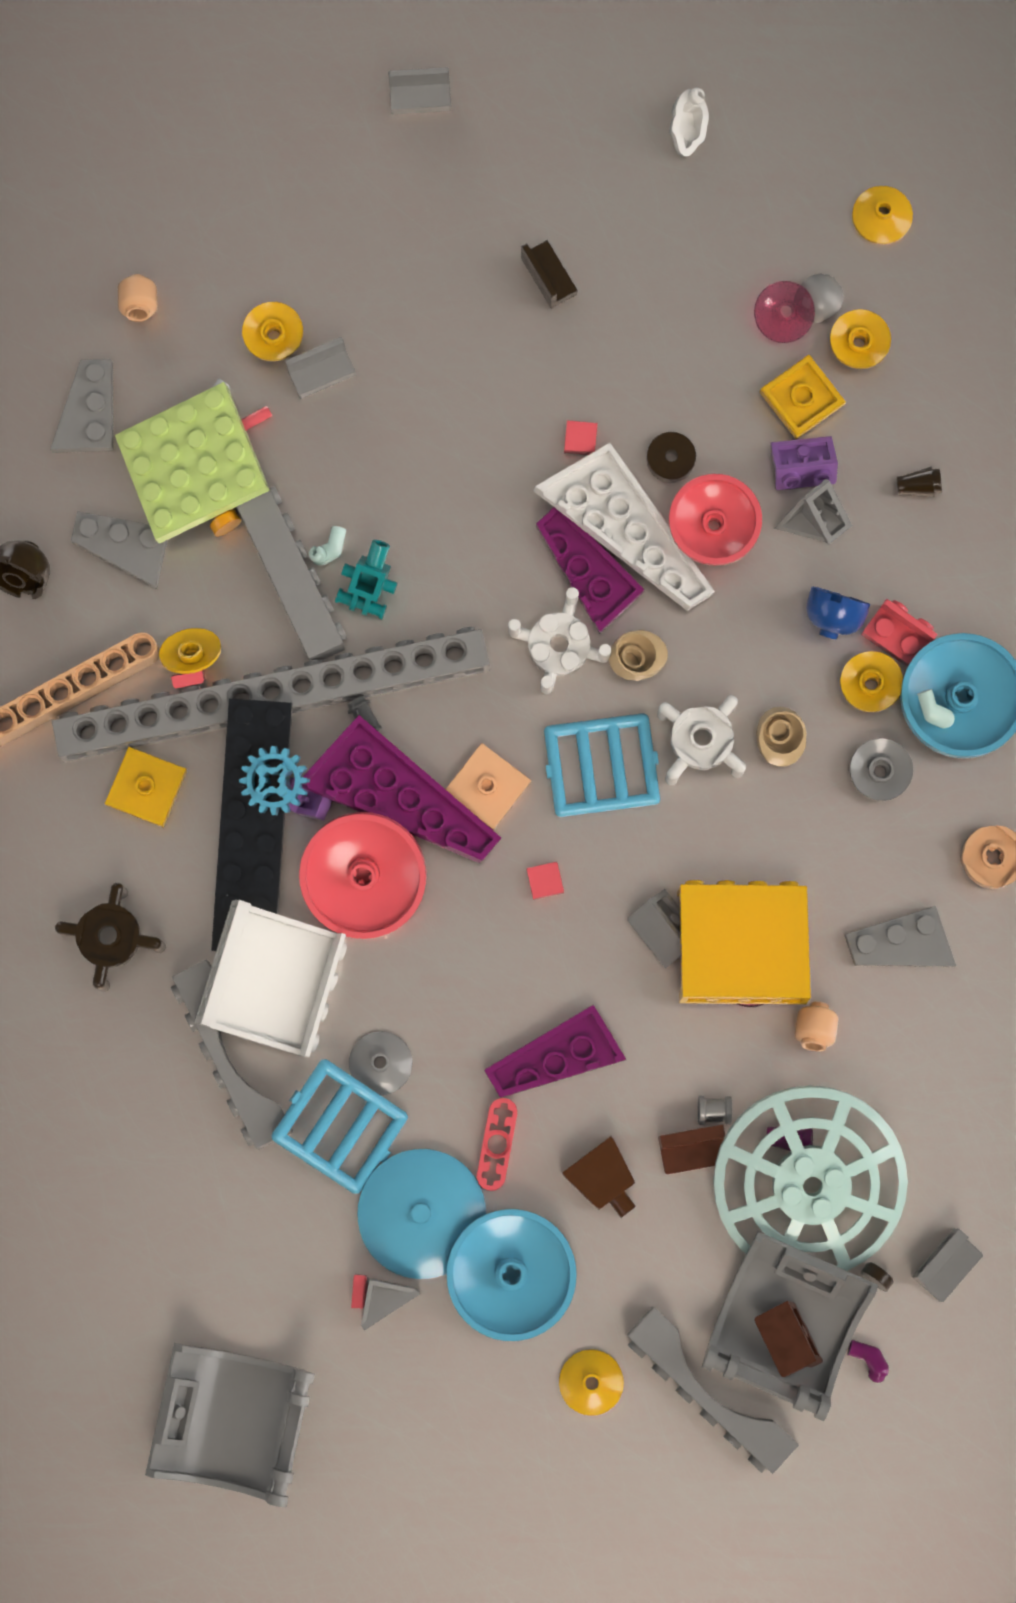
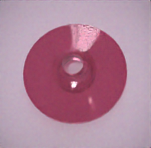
(769, 315)

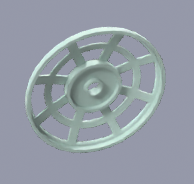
(806, 1163)

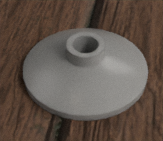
(892, 758)
(397, 1066)

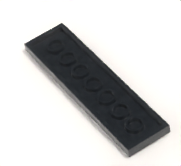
(250, 840)

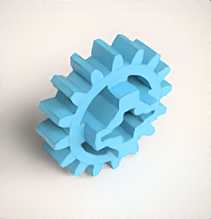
(264, 771)

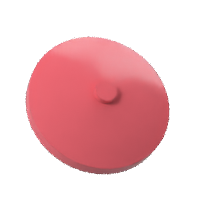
(363, 875)

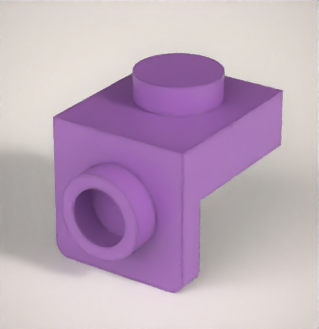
(311, 805)

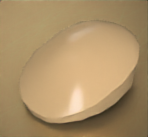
(638, 655)
(781, 736)

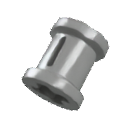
(714, 1110)

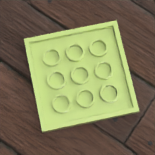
(191, 462)

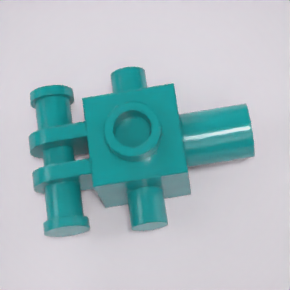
(368, 581)

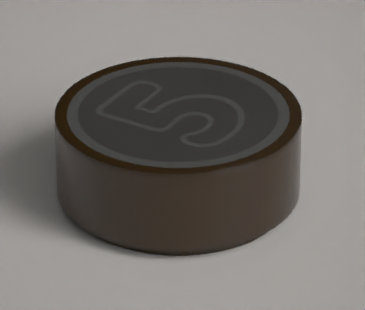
(878, 1276)

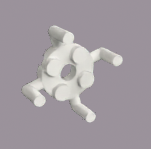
(564, 626)
(695, 755)

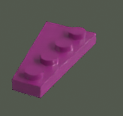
(601, 581)
(563, 1052)

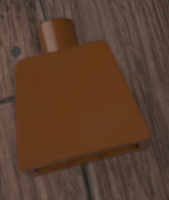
(603, 1178)

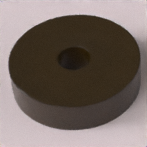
(671, 470)

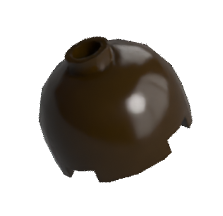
(23, 569)

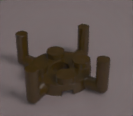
(122, 949)

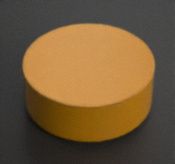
(225, 523)

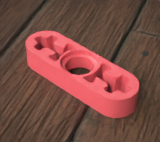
(509, 1122)

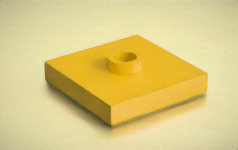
(802, 396)
(146, 787)

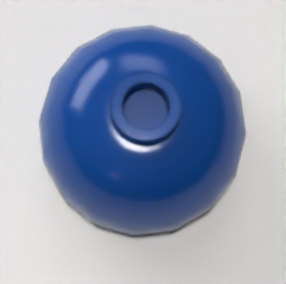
(835, 612)

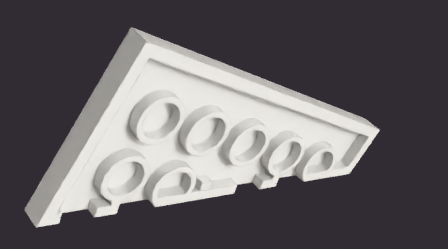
(616, 512)

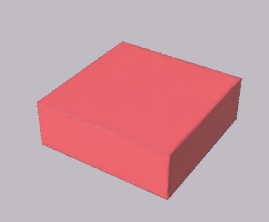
(580, 437)
(184, 680)
(545, 880)
(359, 1292)

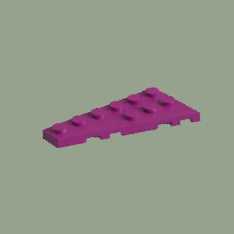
(378, 778)

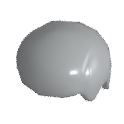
(826, 295)

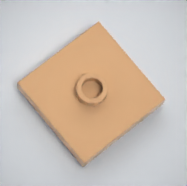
(488, 786)

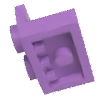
(804, 462)

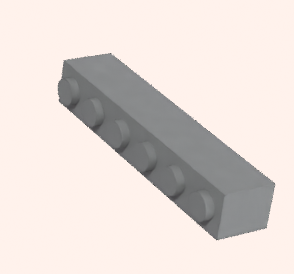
(291, 577)

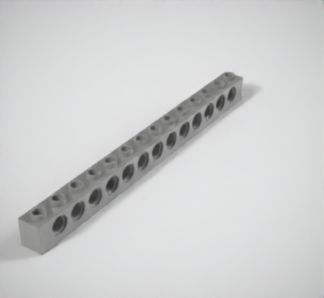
(69, 725)

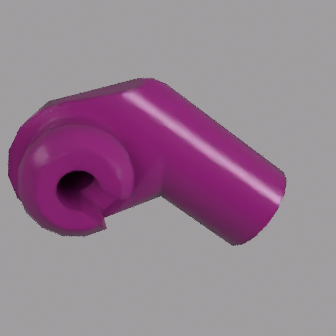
(873, 1357)

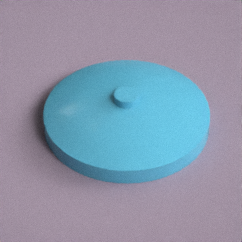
(974, 682)
(417, 1210)
(511, 1275)

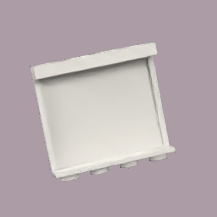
(271, 979)

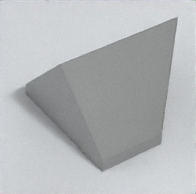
(817, 515)
(384, 1299)

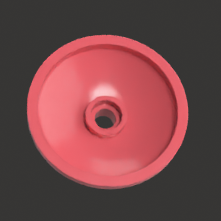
(719, 500)

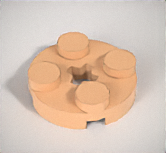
(975, 858)

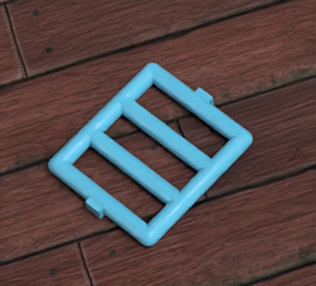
(612, 726)
(305, 1150)

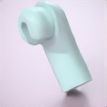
(330, 551)
(935, 713)

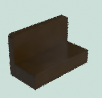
(548, 273)

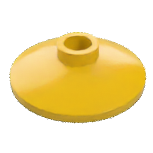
(882, 227)
(269, 318)
(864, 326)
(190, 650)
(875, 667)
(585, 1365)

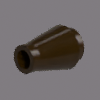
(920, 483)

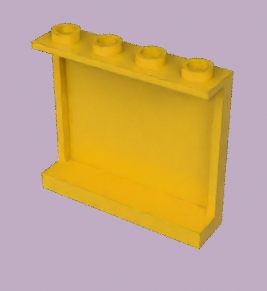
(744, 943)

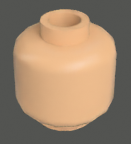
(137, 298)
(816, 1026)

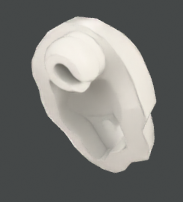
(689, 121)

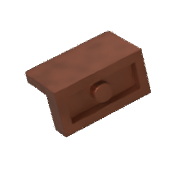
(691, 1149)
(788, 1339)

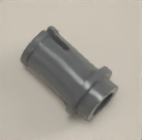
(360, 707)

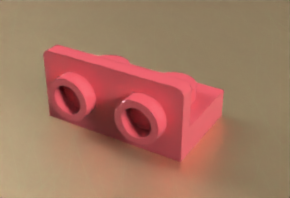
(898, 632)

